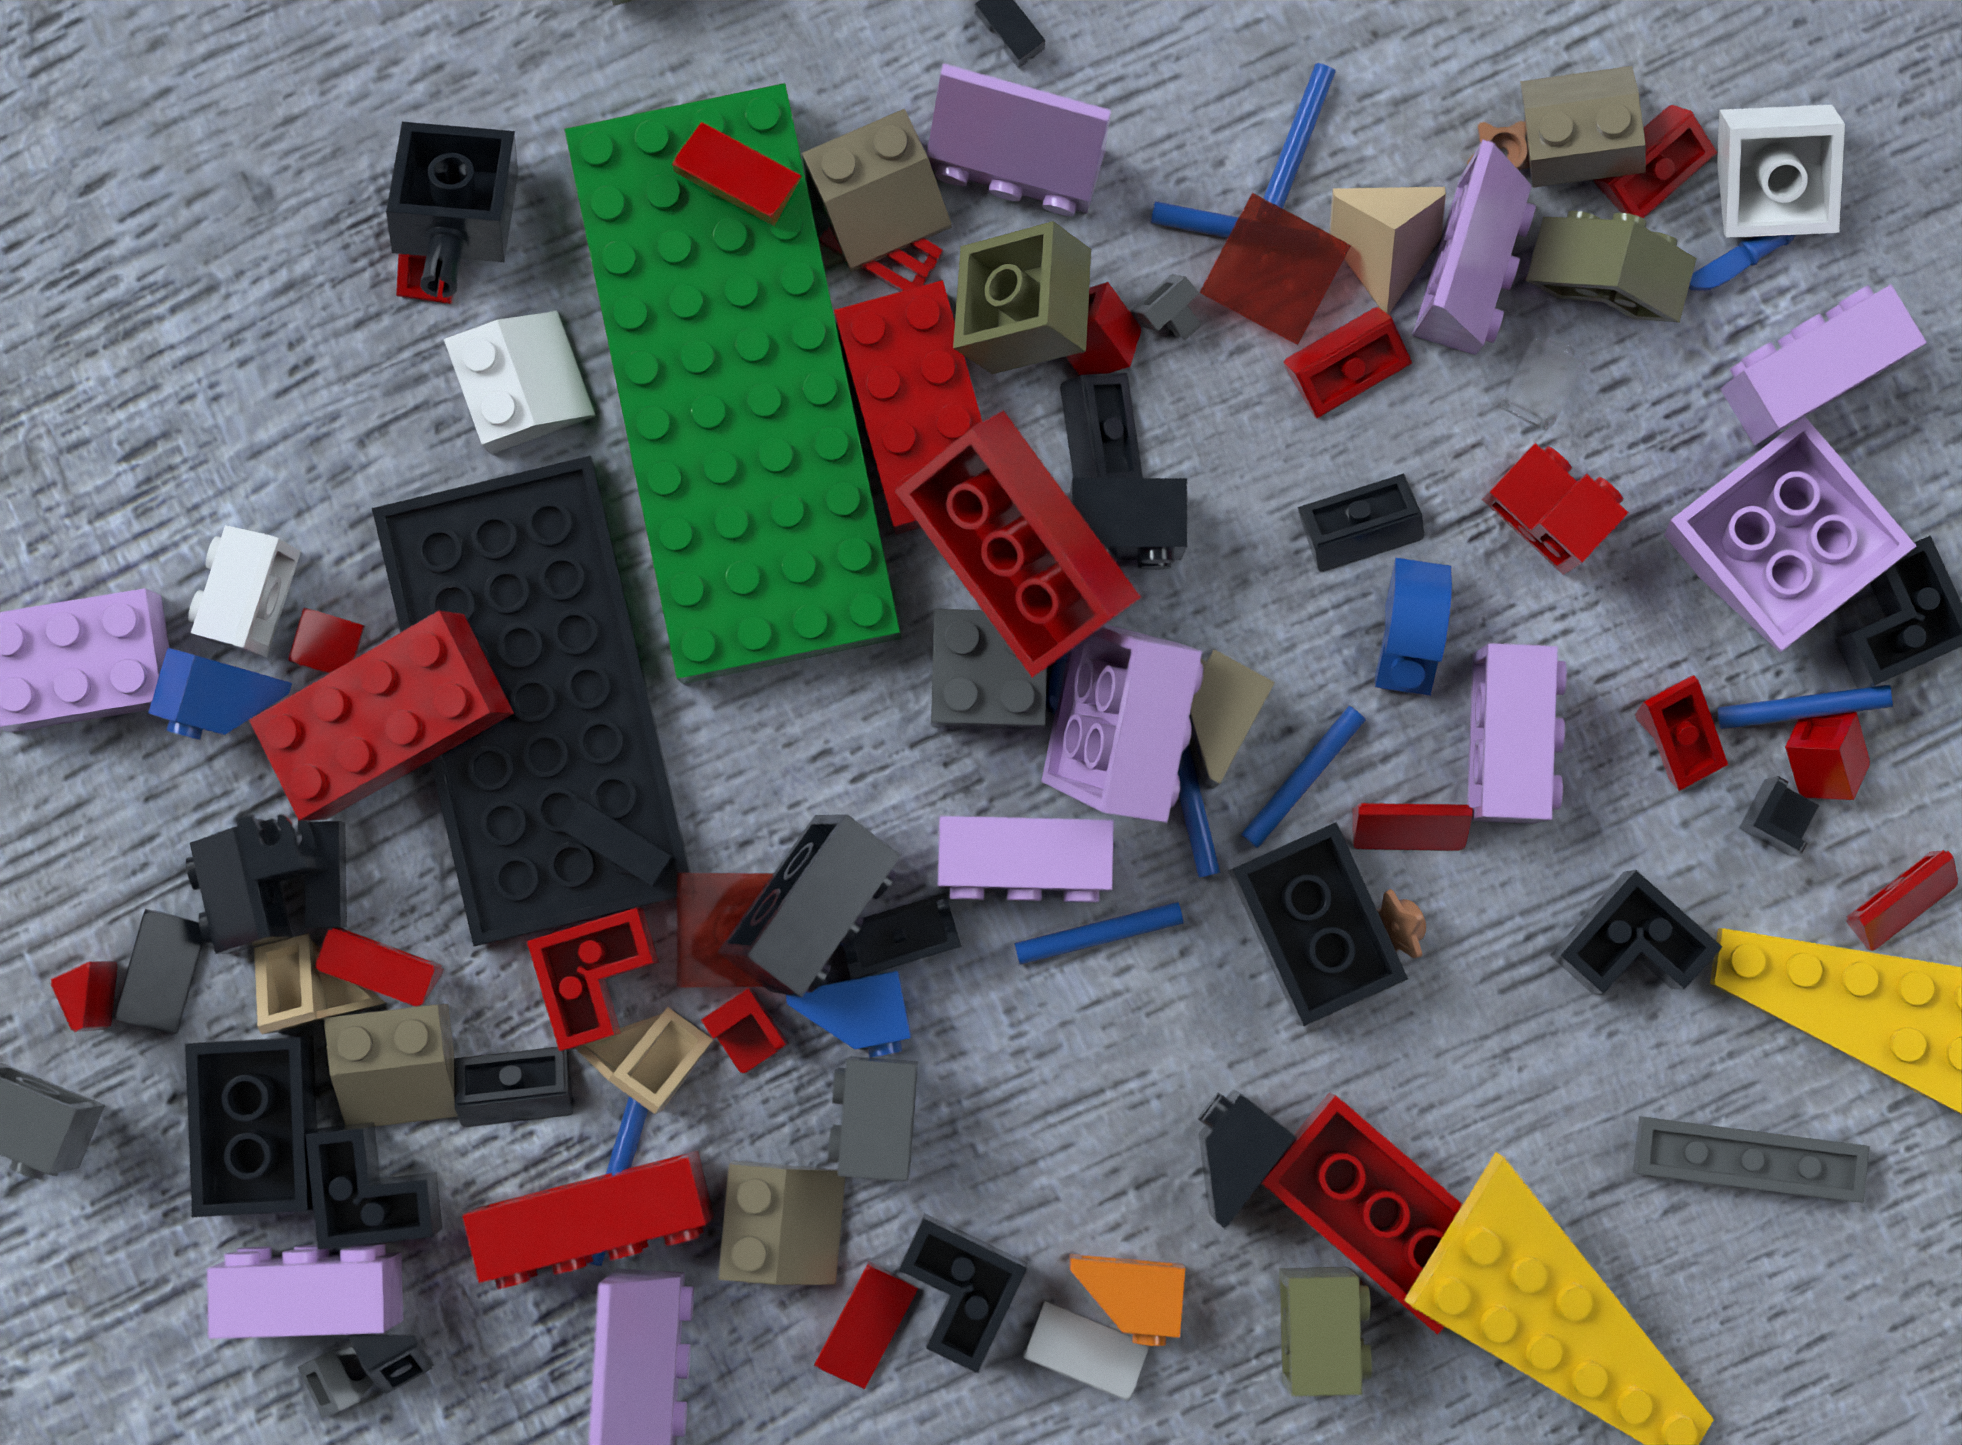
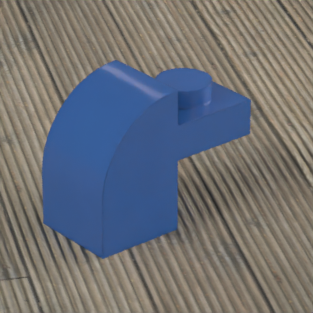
(1414, 626)

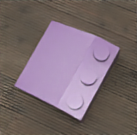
(1016, 140)
(1476, 253)
(1788, 536)
(1123, 722)
(640, 1358)

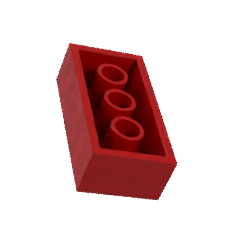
(907, 384)
(1017, 543)
(381, 716)
(1364, 1197)
(589, 1217)

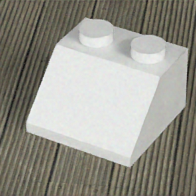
(1780, 170)
(519, 379)
(244, 590)

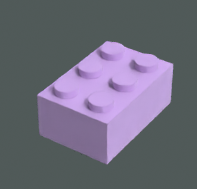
(1820, 361)
(80, 659)
(1515, 733)
(1025, 857)
(304, 1292)

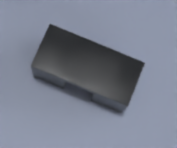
(1013, 27)

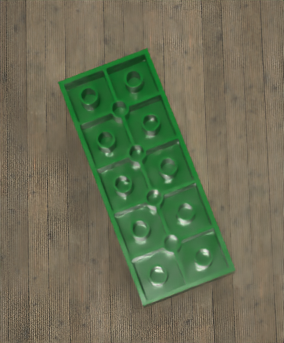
(732, 396)

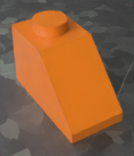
(1135, 1294)

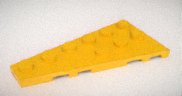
(1869, 1005)
(1536, 1303)

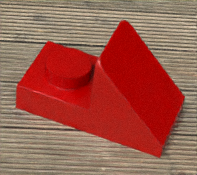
(1683, 732)

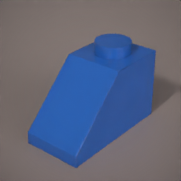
(210, 694)
(860, 1012)

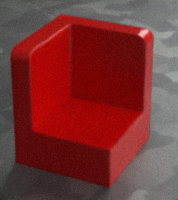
(1110, 334)
(1828, 756)
(745, 1030)

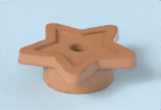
(1509, 138)
(1403, 923)

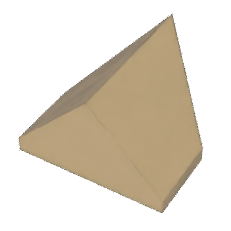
(1388, 235)
(298, 994)
(649, 1057)

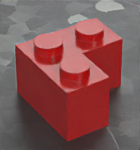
(1555, 511)
(575, 968)

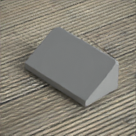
(1085, 1351)

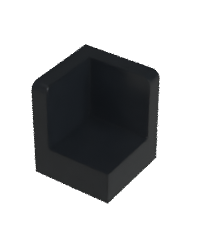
(1779, 816)

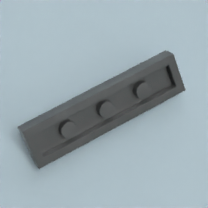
(1751, 1159)

